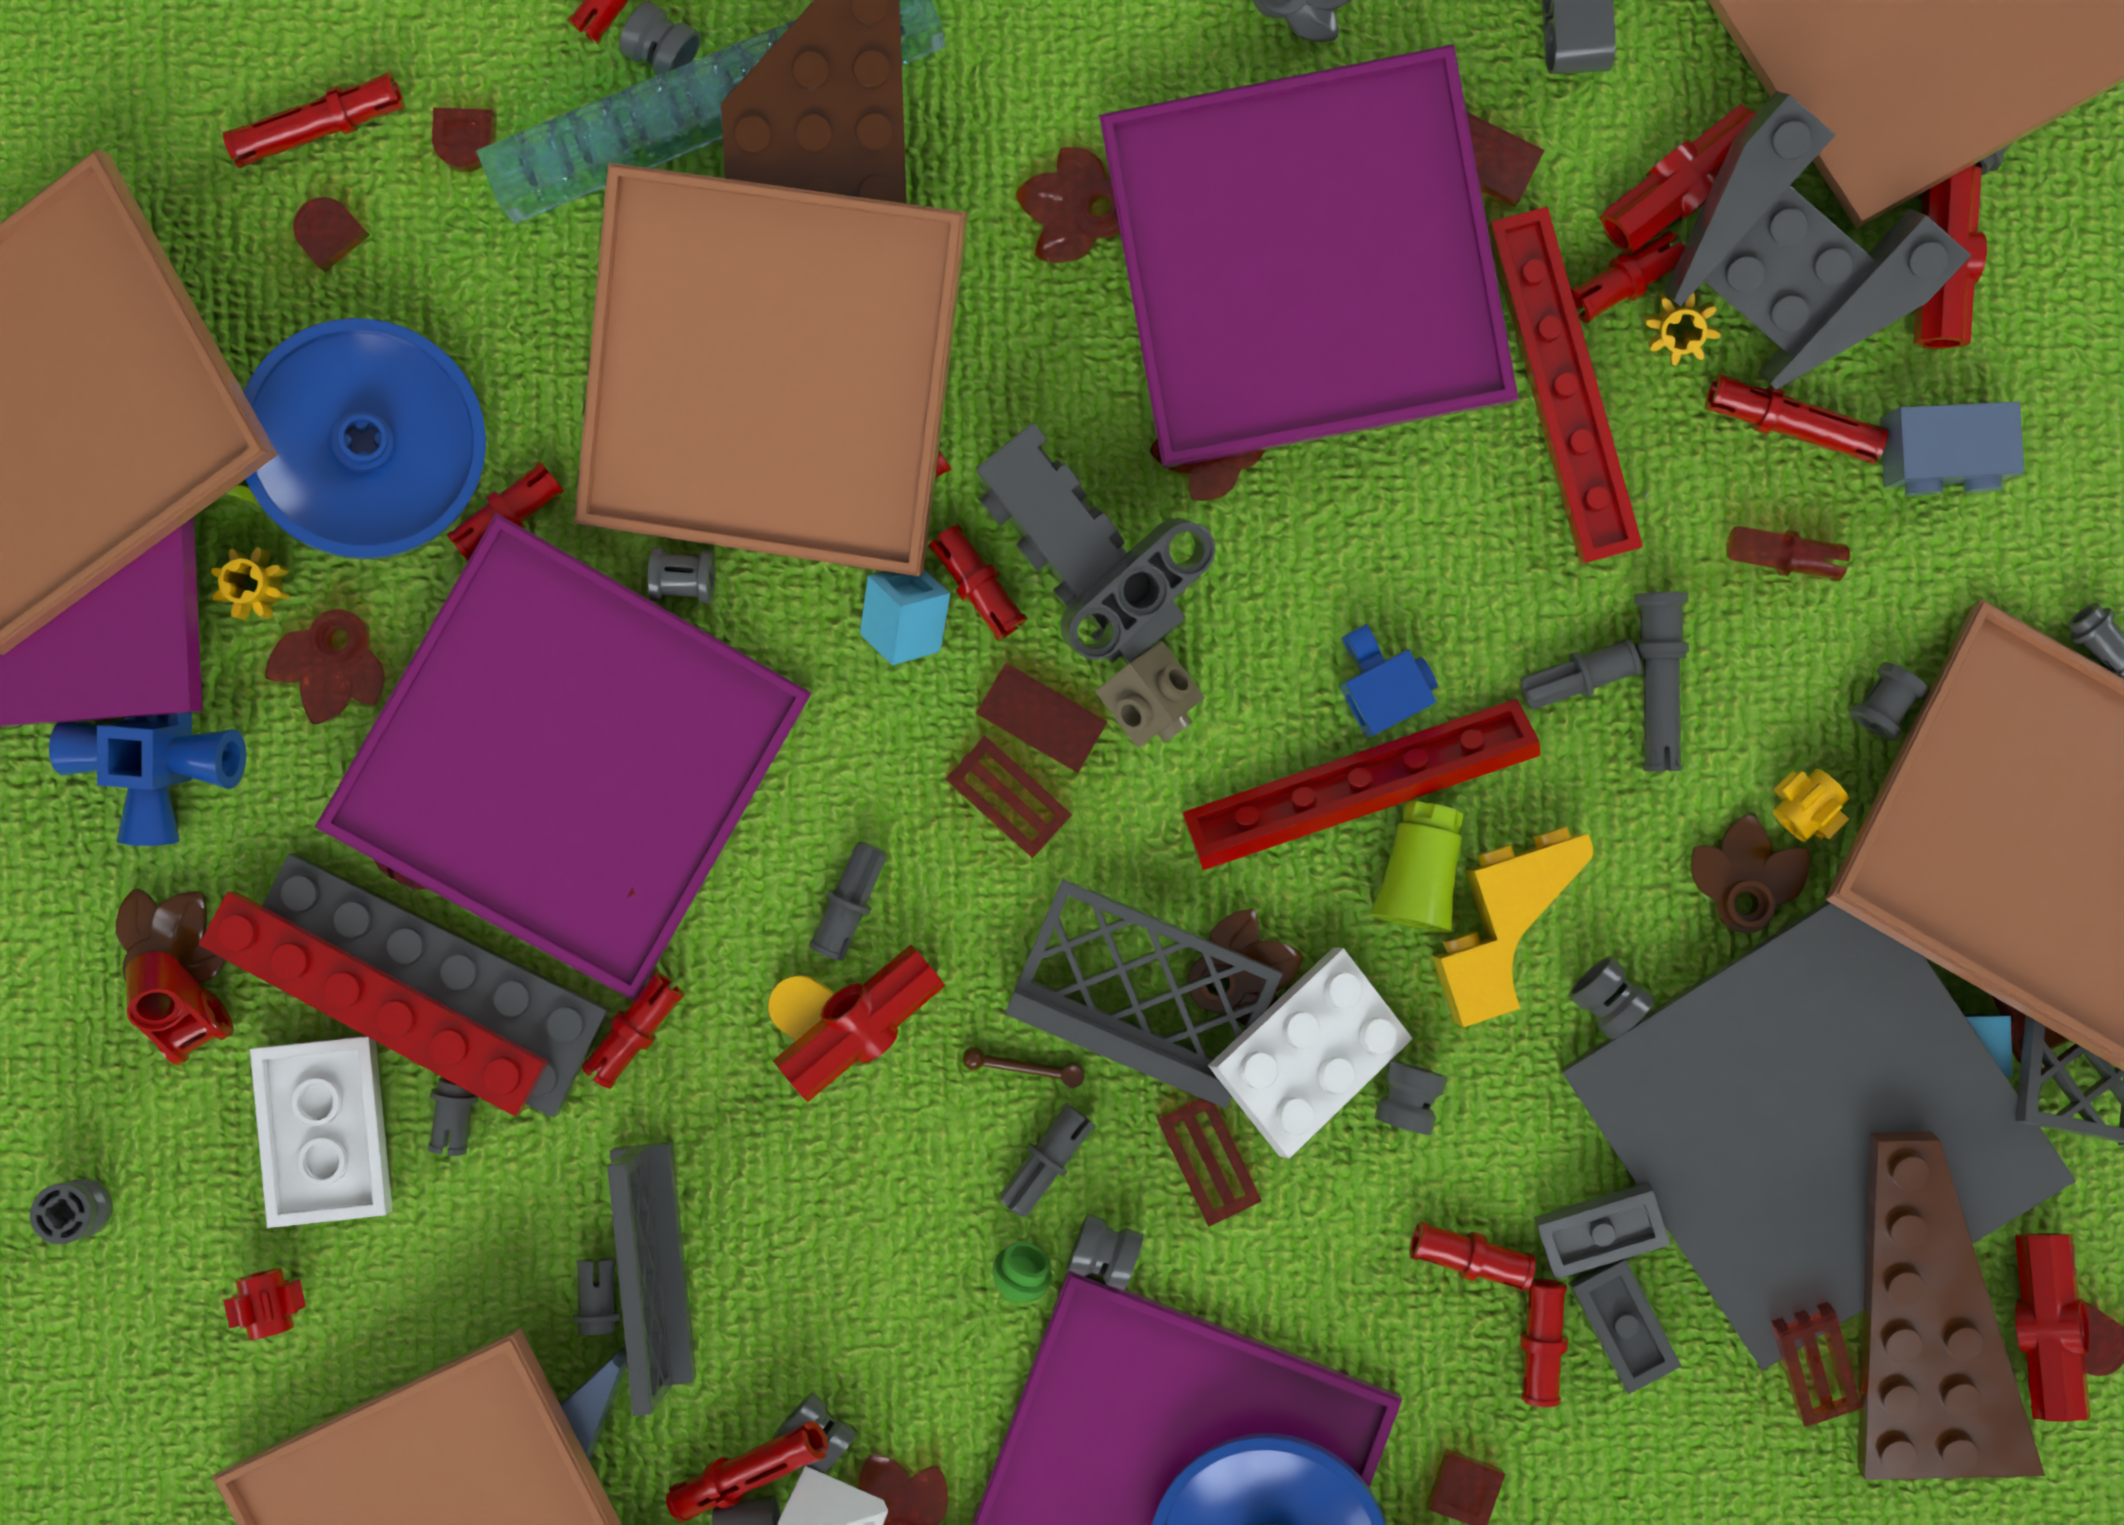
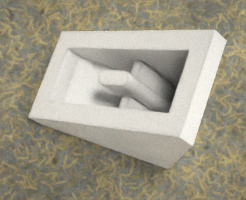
(828, 1501)

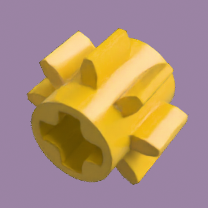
(1691, 339)
(232, 579)
(1811, 805)

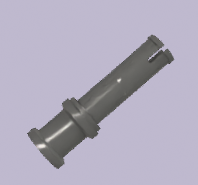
(1661, 649)

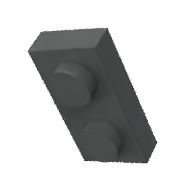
(1602, 1230)
(1624, 1325)

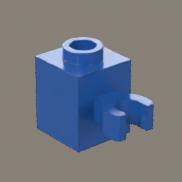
(1384, 689)

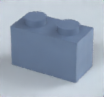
(1952, 446)

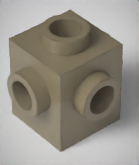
(1151, 696)

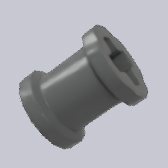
(681, 575)
(1889, 701)

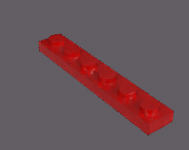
(1564, 385)
(1361, 784)
(373, 1003)

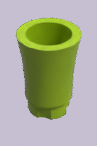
(1422, 869)

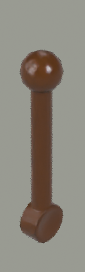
(1071, 1073)

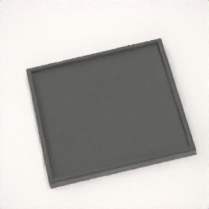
(1761, 1104)

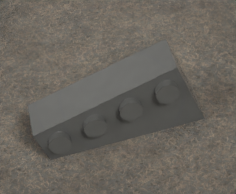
(1064, 532)

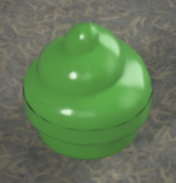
(1022, 1272)

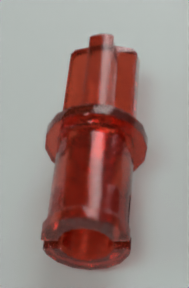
(1786, 552)

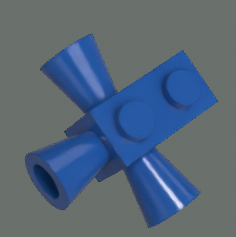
(147, 758)

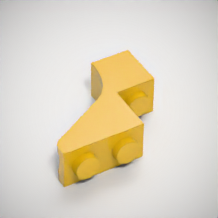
(1509, 897)

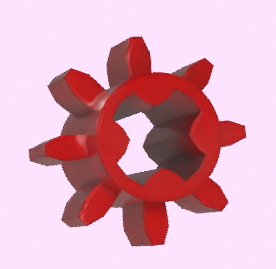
(264, 1303)

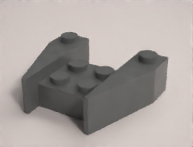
(1792, 264)

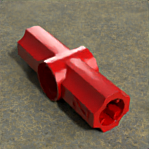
(1673, 186)
(1948, 315)
(859, 1023)
(2052, 1327)

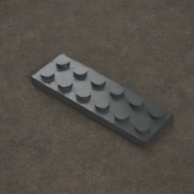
(448, 968)

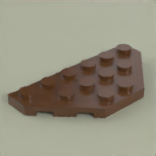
(824, 105)

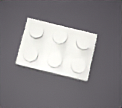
(1310, 1052)
(321, 1131)

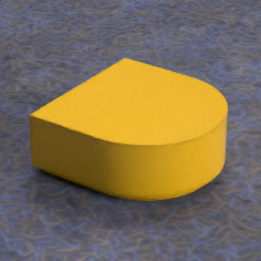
(797, 1004)

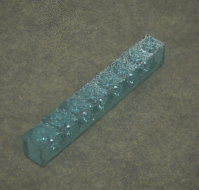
(647, 122)

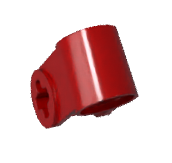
(173, 1006)

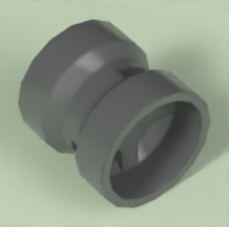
(657, 40)
(1611, 997)
(1410, 1097)
(86, 1209)
(1105, 1252)
(837, 1432)

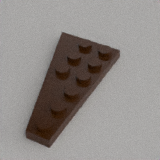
(1933, 1356)

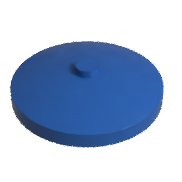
(368, 436)
(1268, 1483)

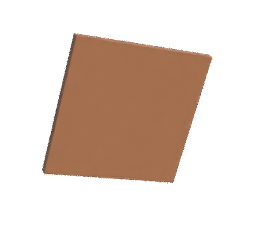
(1925, 81)
(768, 367)
(107, 398)
(2008, 831)
(444, 1448)

